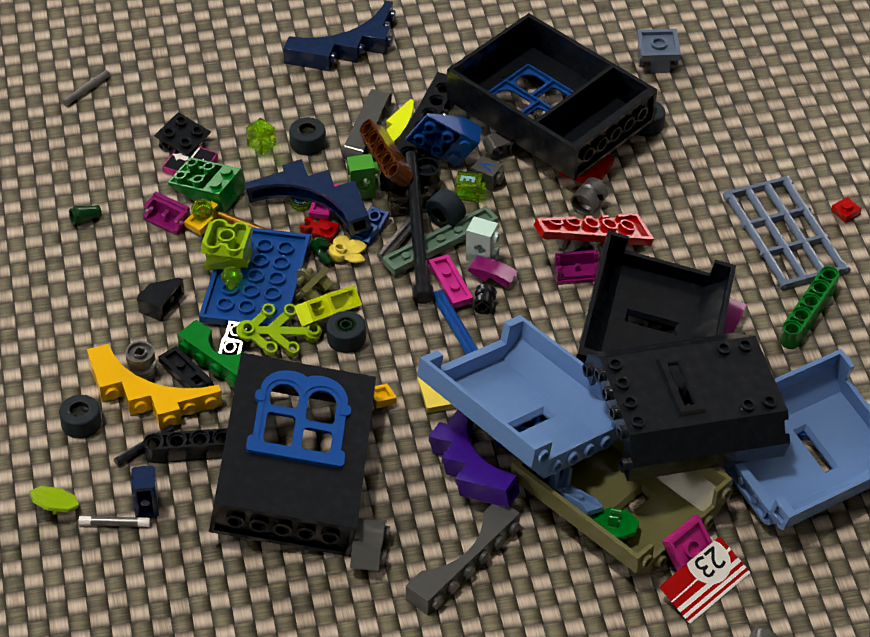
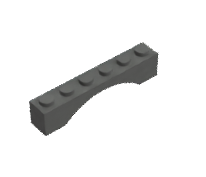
(433, 586)

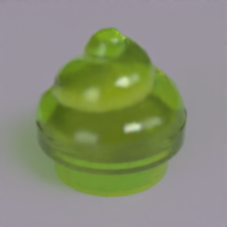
(231, 276)

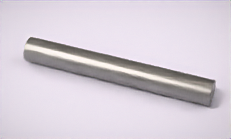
(86, 88)

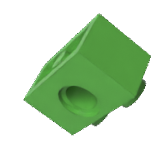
(363, 171)

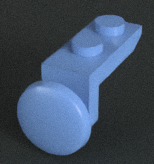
(561, 484)

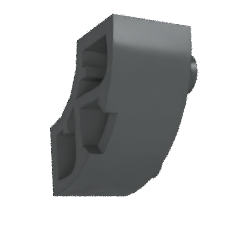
(369, 543)

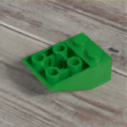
(209, 181)

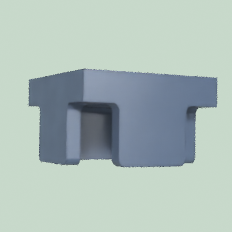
(659, 48)

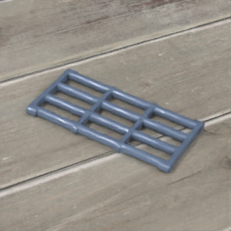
(787, 216)

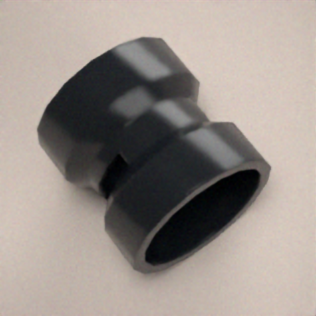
(484, 299)

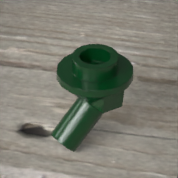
(319, 246)

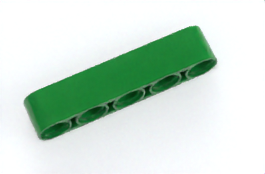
(809, 307)

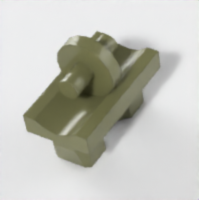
(305, 277)

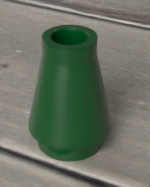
(82, 214)

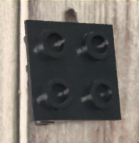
(181, 134)

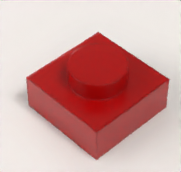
(846, 209)

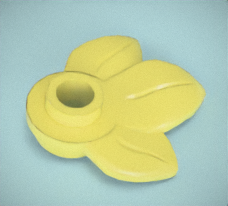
(347, 249)

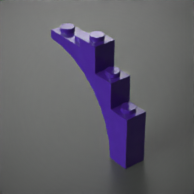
(473, 474)

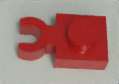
(320, 229)

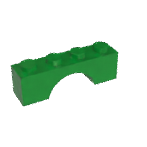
(197, 343)

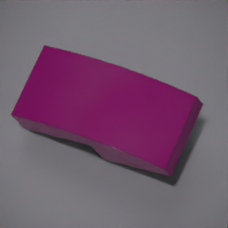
(486, 267)
(733, 315)

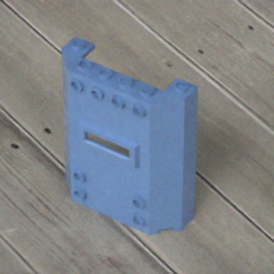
(519, 381)
(836, 422)

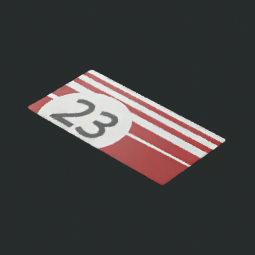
(704, 580)

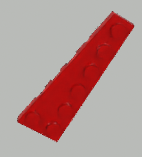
(594, 229)

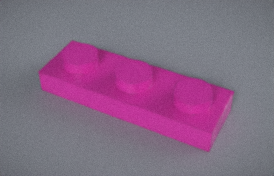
(450, 281)

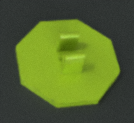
(54, 499)

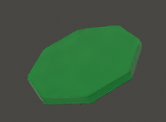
(617, 522)

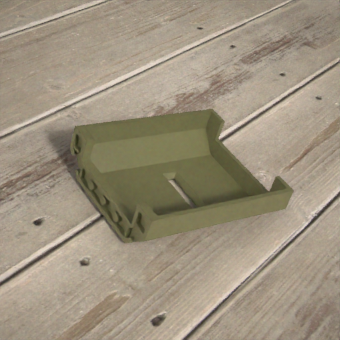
(669, 503)

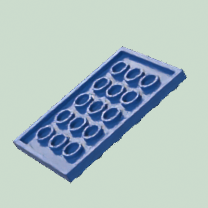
(266, 280)

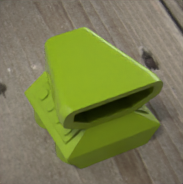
(227, 245)

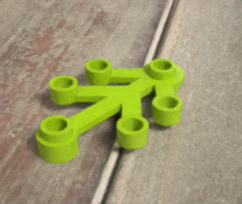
(276, 331)

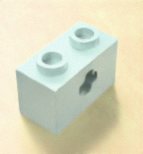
(482, 239)

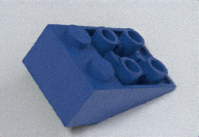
(446, 137)

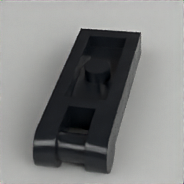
(184, 369)

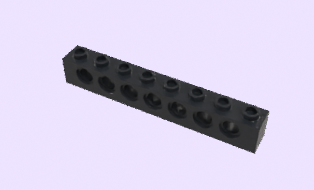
(433, 102)

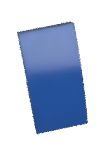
(378, 219)

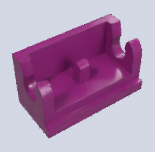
(166, 213)
(576, 267)

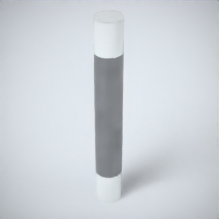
(114, 521)

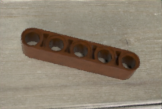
(386, 153)

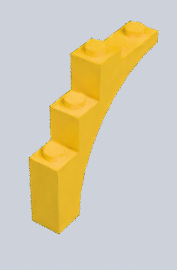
(142, 396)

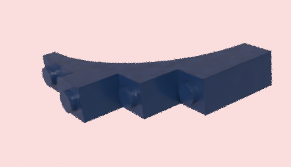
(347, 46)
(318, 188)

